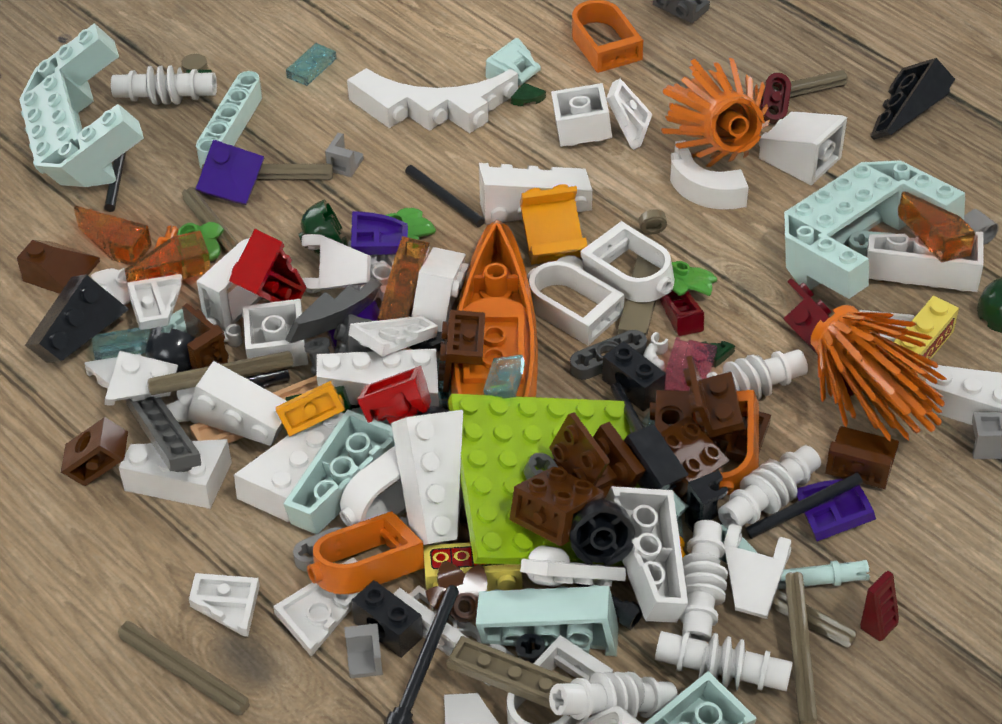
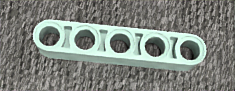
(231, 114)

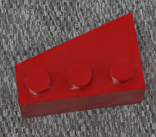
(267, 270)

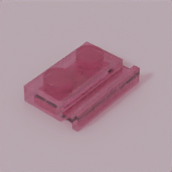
(704, 358)

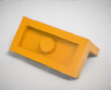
(310, 408)

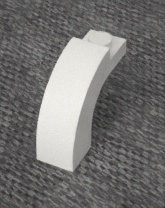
(704, 186)

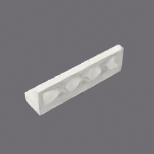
(450, 634)

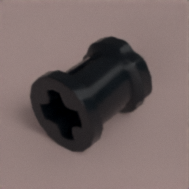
(524, 647)

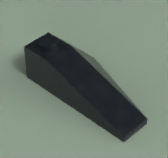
(911, 94)

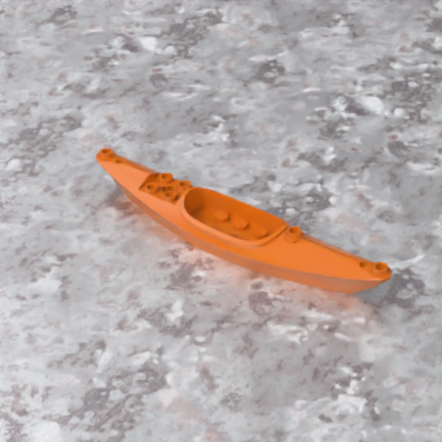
(500, 289)

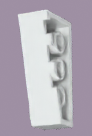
(503, 188)
(910, 262)
(363, 368)
(276, 472)
(430, 472)
(656, 556)

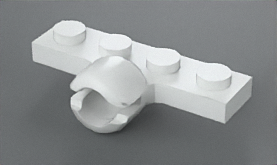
(553, 567)

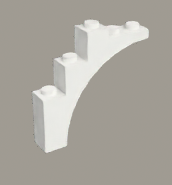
(429, 106)

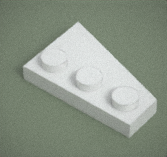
(393, 334)
(313, 613)

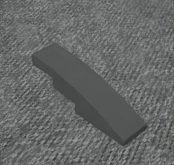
(330, 311)

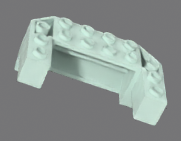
(52, 121)
(854, 202)

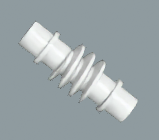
(163, 86)
(761, 374)
(769, 487)
(703, 579)
(723, 660)
(608, 690)

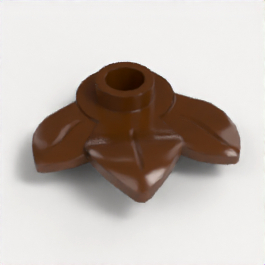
(468, 584)

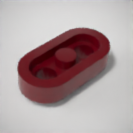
(776, 99)

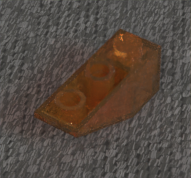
(940, 230)
(116, 237)
(178, 255)
(403, 279)

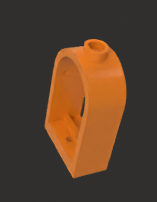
(612, 54)
(750, 408)
(388, 529)

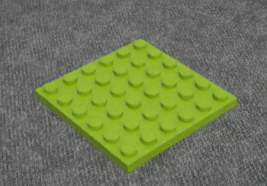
(495, 448)

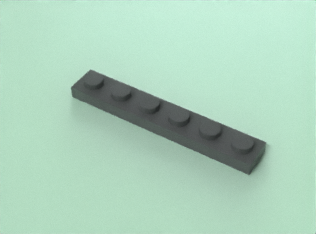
(165, 434)

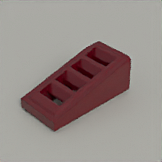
(683, 314)
(880, 608)

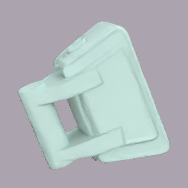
(514, 57)

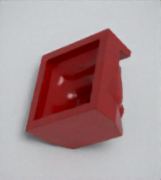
(395, 396)

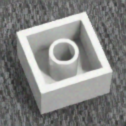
(581, 115)
(268, 326)

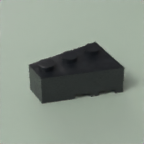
(74, 319)

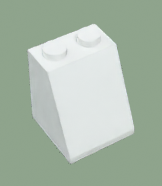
(804, 144)

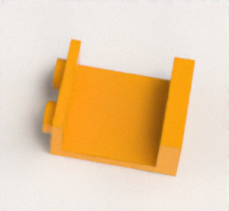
(551, 223)

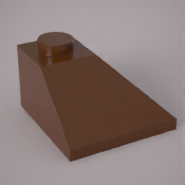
(53, 264)

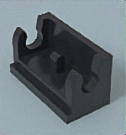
(657, 458)
(703, 498)

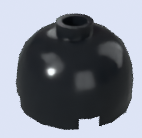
(170, 347)
(602, 532)

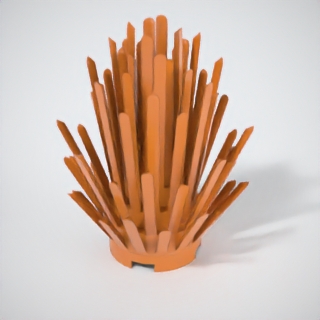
(726, 118)
(853, 347)

